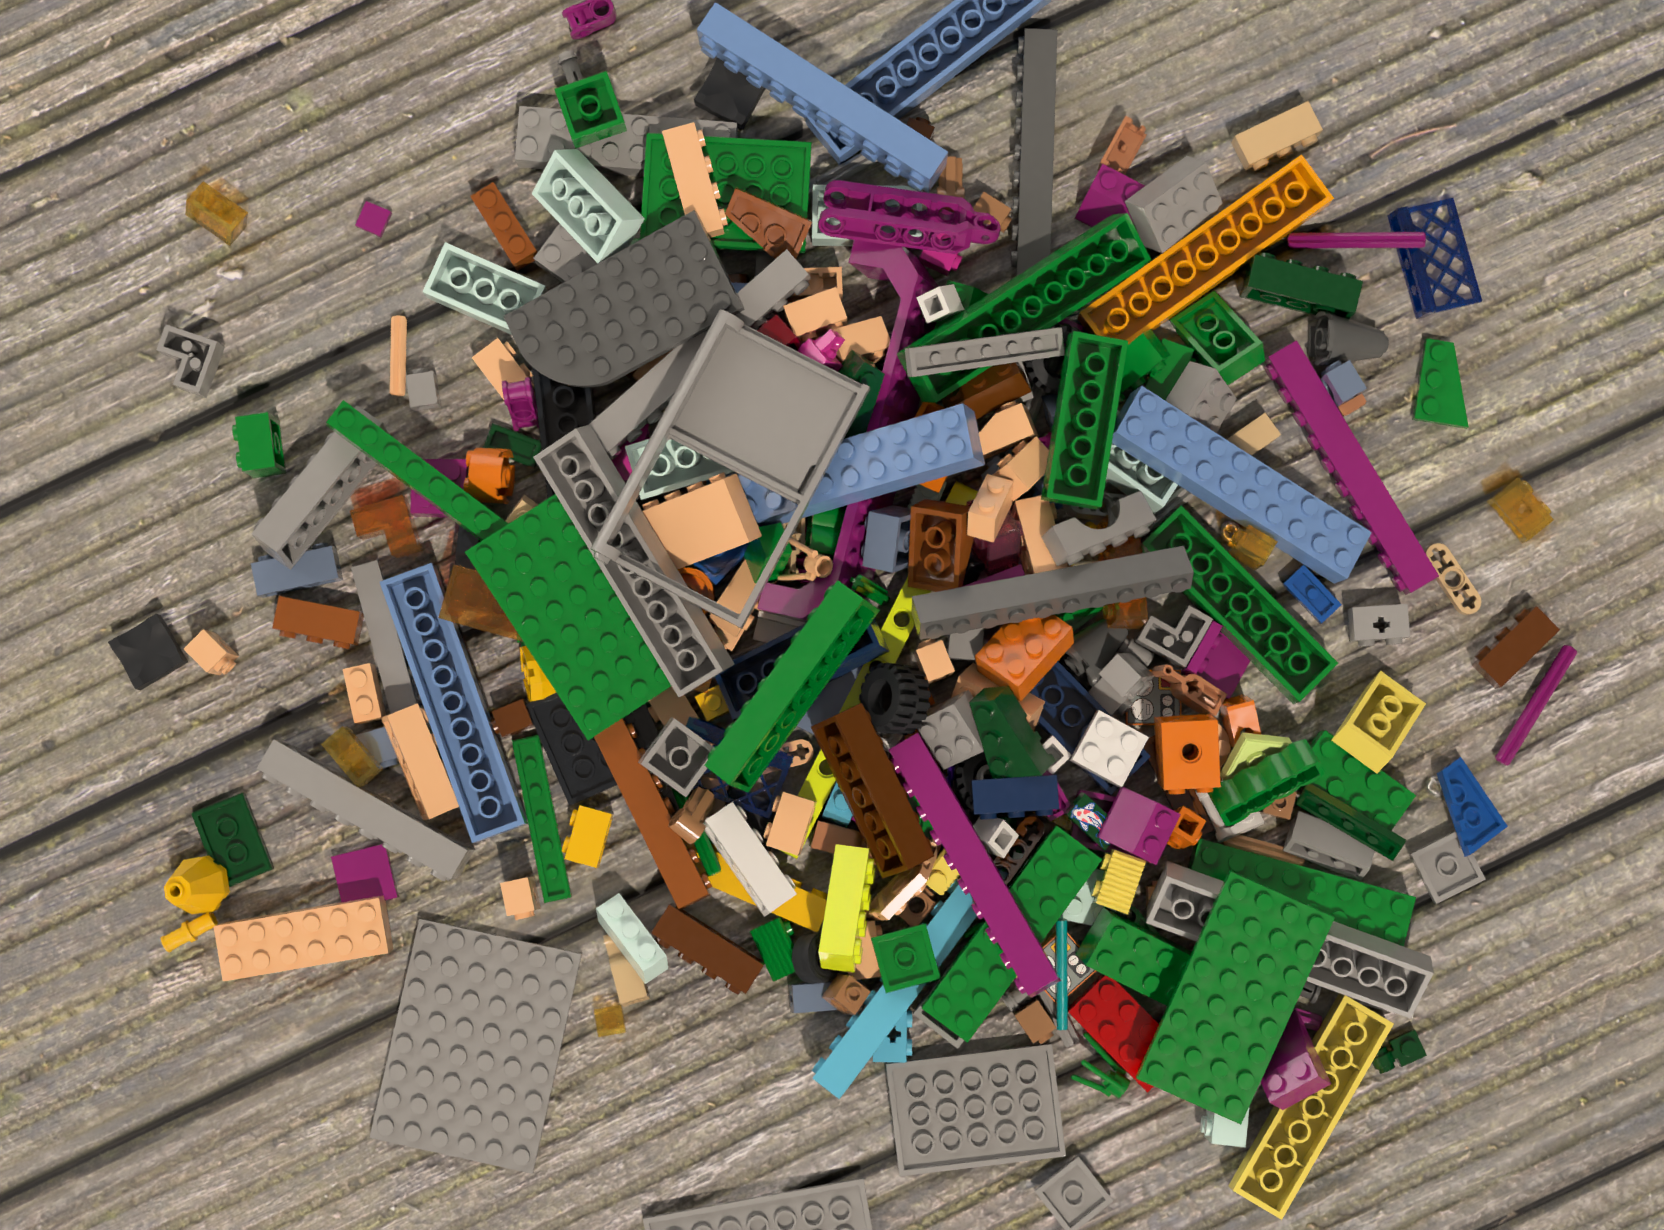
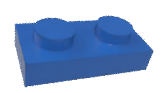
(1311, 594)

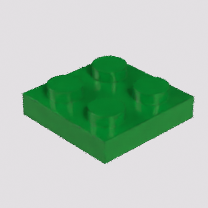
(905, 958)

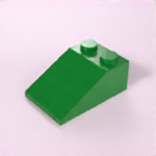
(1219, 338)

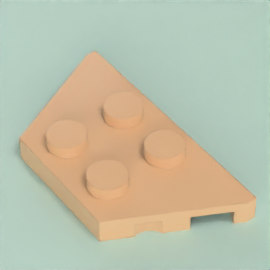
(901, 888)

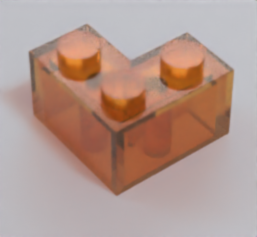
(392, 519)

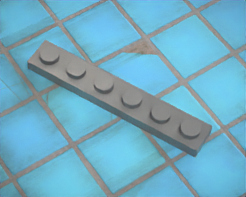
(984, 352)

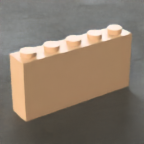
(703, 520)

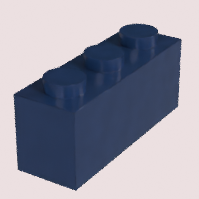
(1015, 796)

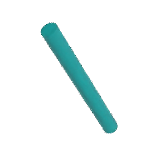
(1061, 969)

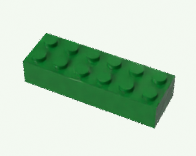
(1084, 420)

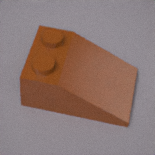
(938, 545)

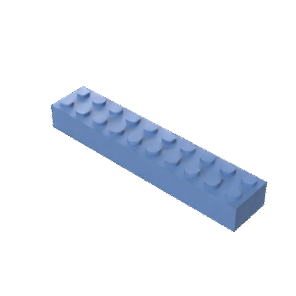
(931, 58)
(821, 98)
(881, 464)
(1238, 485)
(453, 704)

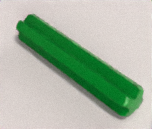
(869, 589)

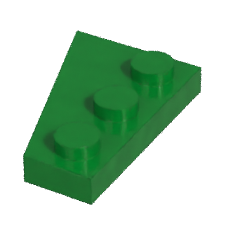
(1439, 386)

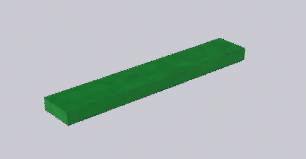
(541, 819)

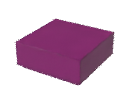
(373, 219)

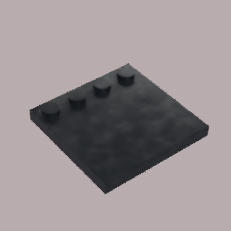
(575, 759)

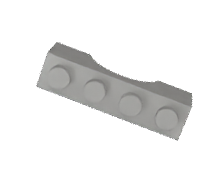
(1072, 539)

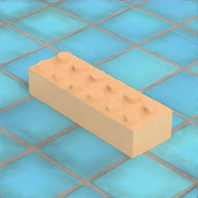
(303, 938)

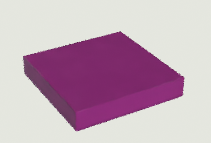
(365, 874)

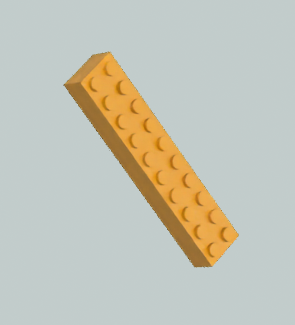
(1209, 254)

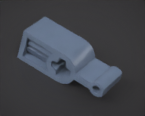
(808, 997)

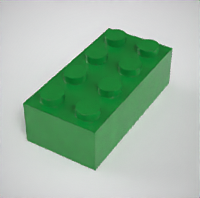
(1359, 786)
(1134, 955)

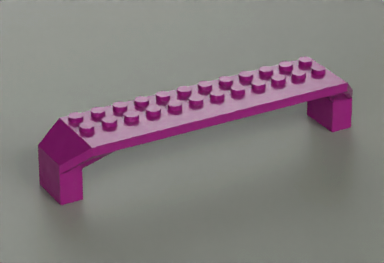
(894, 404)

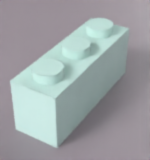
(632, 938)

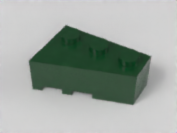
(864, 372)
(1006, 736)

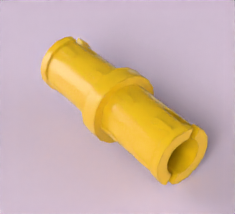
(189, 931)

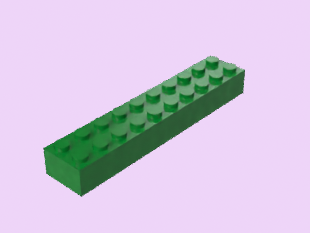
(1039, 296)

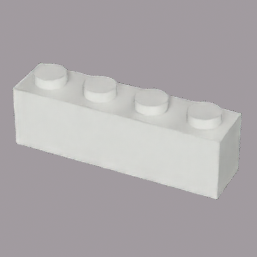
(749, 859)

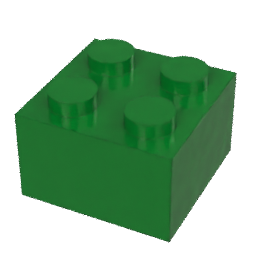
(590, 109)
(259, 445)

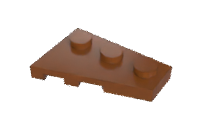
(768, 224)

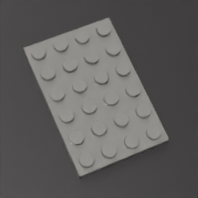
(975, 1109)

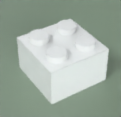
(1109, 748)

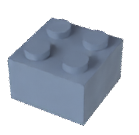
(887, 539)

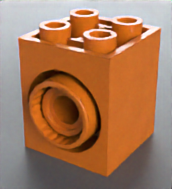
(1192, 770)

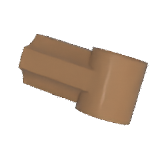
(951, 180)
(690, 819)

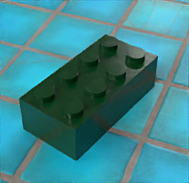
(1300, 287)

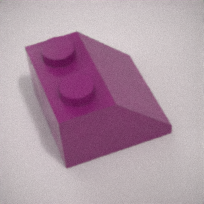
(1107, 196)
(1138, 825)

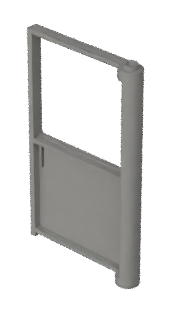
(756, 414)

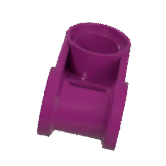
(588, 18)

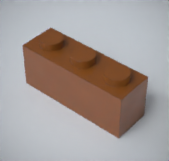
(505, 226)
(318, 622)

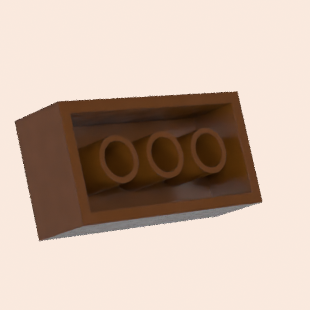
(708, 948)

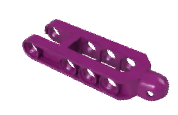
(865, 212)

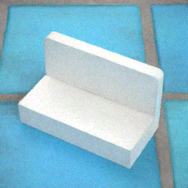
(772, 626)

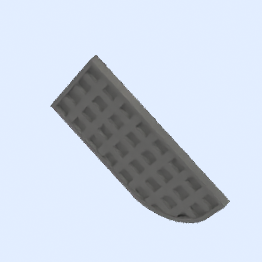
(626, 308)

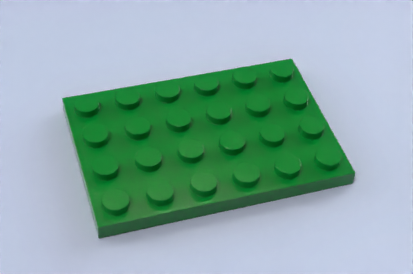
(764, 168)

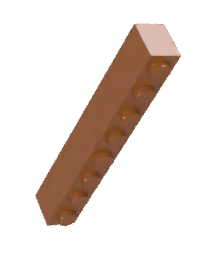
(652, 814)

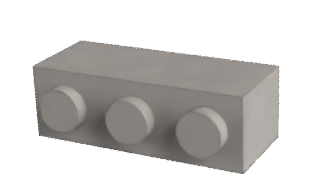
(1327, 846)

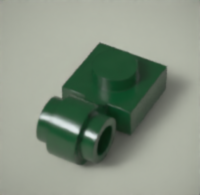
(1405, 1049)

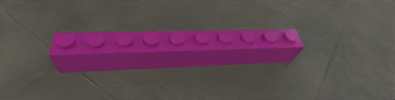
(1350, 467)
(975, 866)

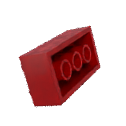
(1116, 1023)

